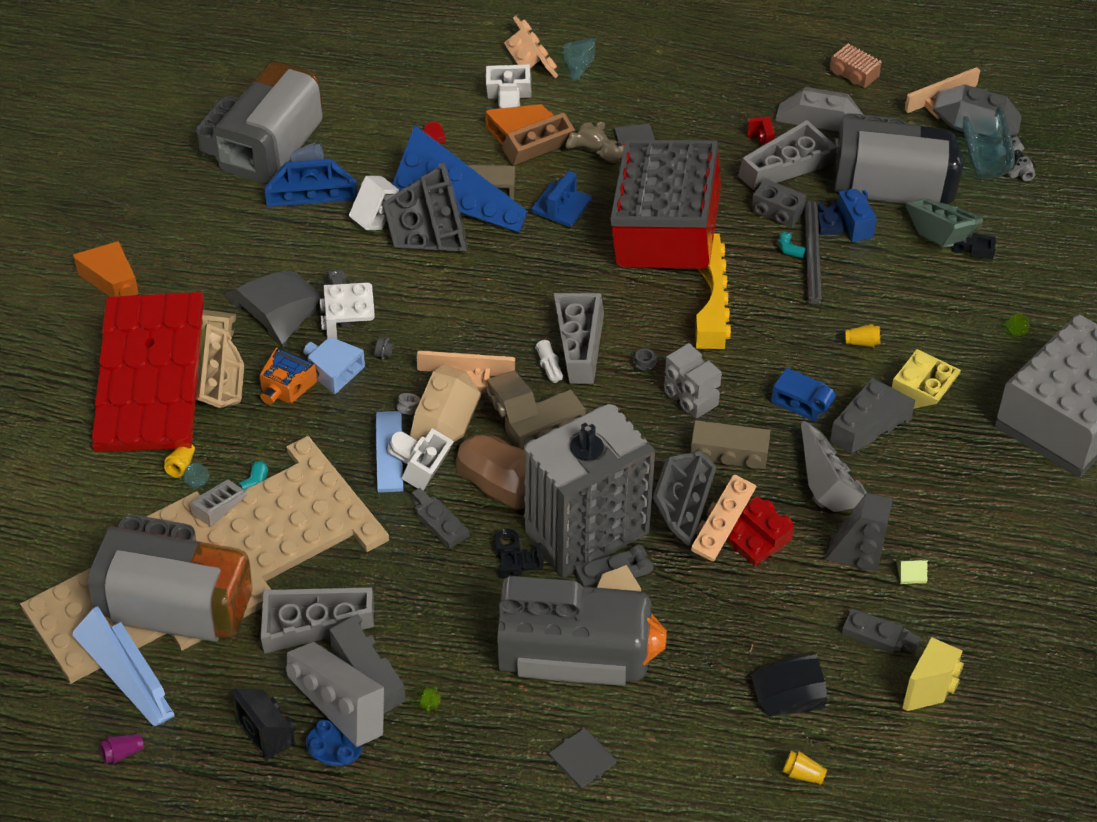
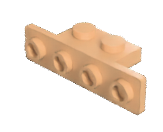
(526, 50)
(926, 96)
(477, 366)
(722, 518)

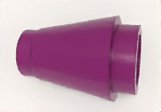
(120, 747)

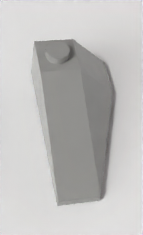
(828, 474)

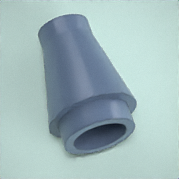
(309, 152)

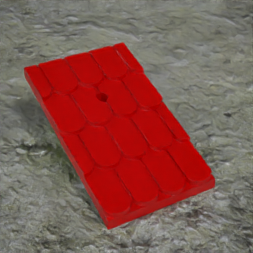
(148, 372)

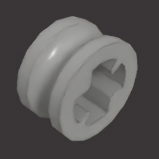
(408, 403)

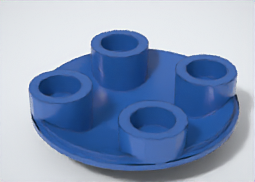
(330, 745)

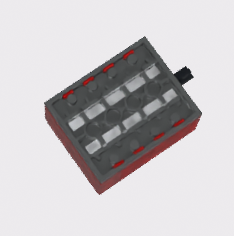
(666, 203)

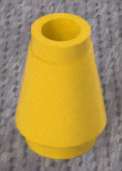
(864, 336)
(178, 461)
(803, 768)

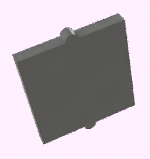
(634, 132)
(582, 758)

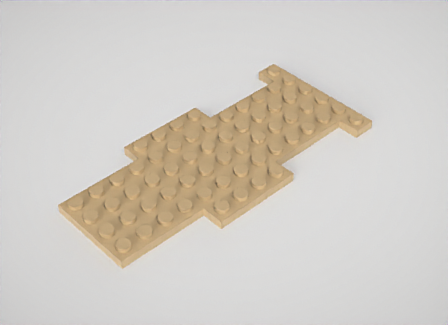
(275, 525)

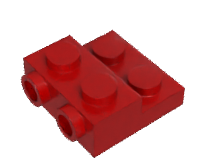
(760, 531)

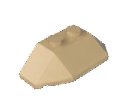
(219, 369)
(446, 404)

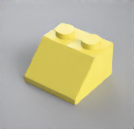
(934, 675)

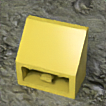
(925, 379)

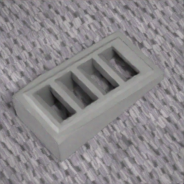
(210, 516)

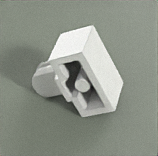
(508, 84)
(368, 206)
(421, 456)

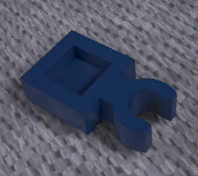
(828, 220)

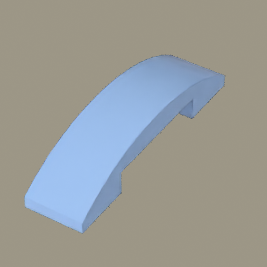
(388, 467)

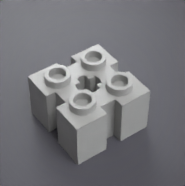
(692, 381)

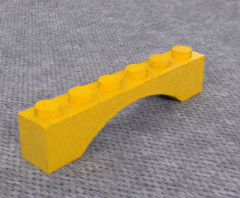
(711, 320)

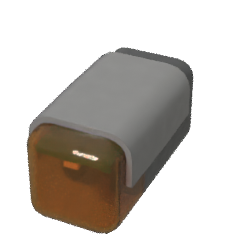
(264, 125)
(168, 582)

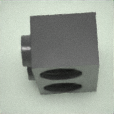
(778, 203)

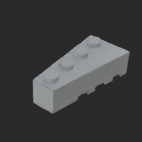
(580, 329)
(307, 615)
(339, 691)

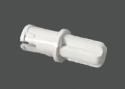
(549, 361)

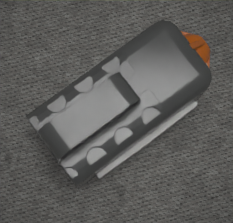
(576, 632)

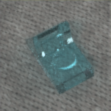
(579, 56)

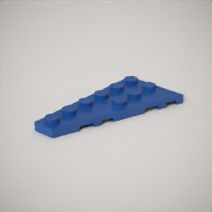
(473, 192)

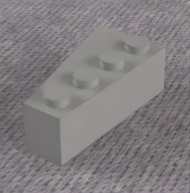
(788, 156)

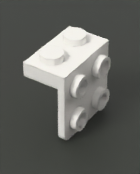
(346, 304)

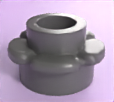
(383, 348)
(644, 359)

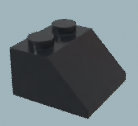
(262, 721)

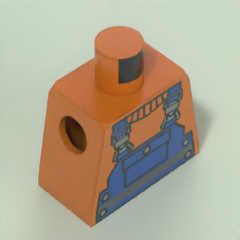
(286, 377)

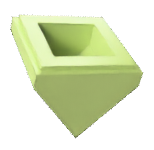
(912, 571)

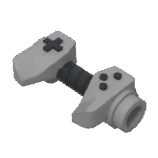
(1023, 165)

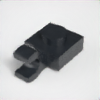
(978, 245)

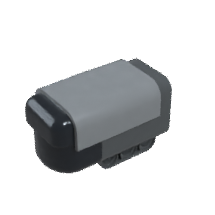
(897, 160)

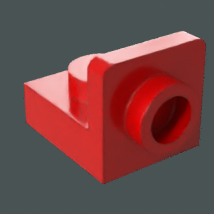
(761, 128)

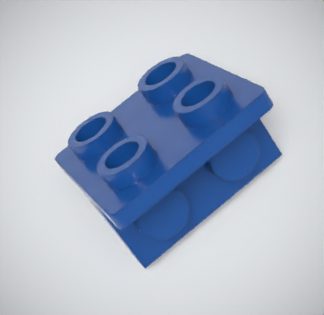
(562, 201)

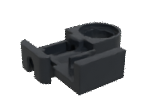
(512, 558)

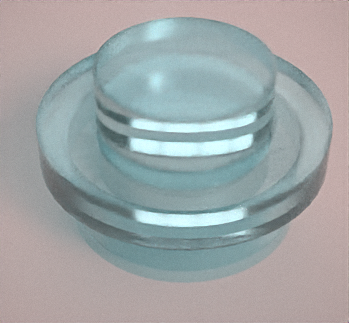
(196, 475)

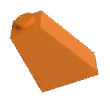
(506, 120)
(107, 270)

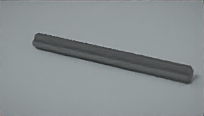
(812, 253)

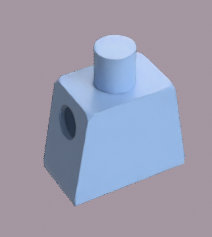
(335, 362)

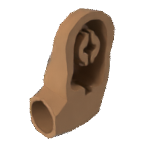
(494, 468)

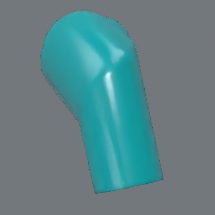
(788, 248)
(258, 474)

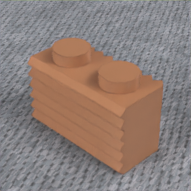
(855, 65)

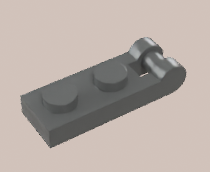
(591, 572)

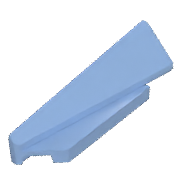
(124, 664)

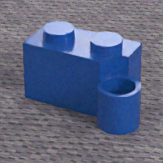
(856, 214)
(802, 394)

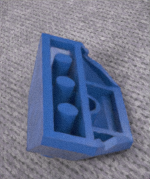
(310, 183)

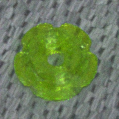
(1018, 324)
(430, 699)

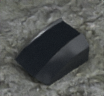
(791, 685)

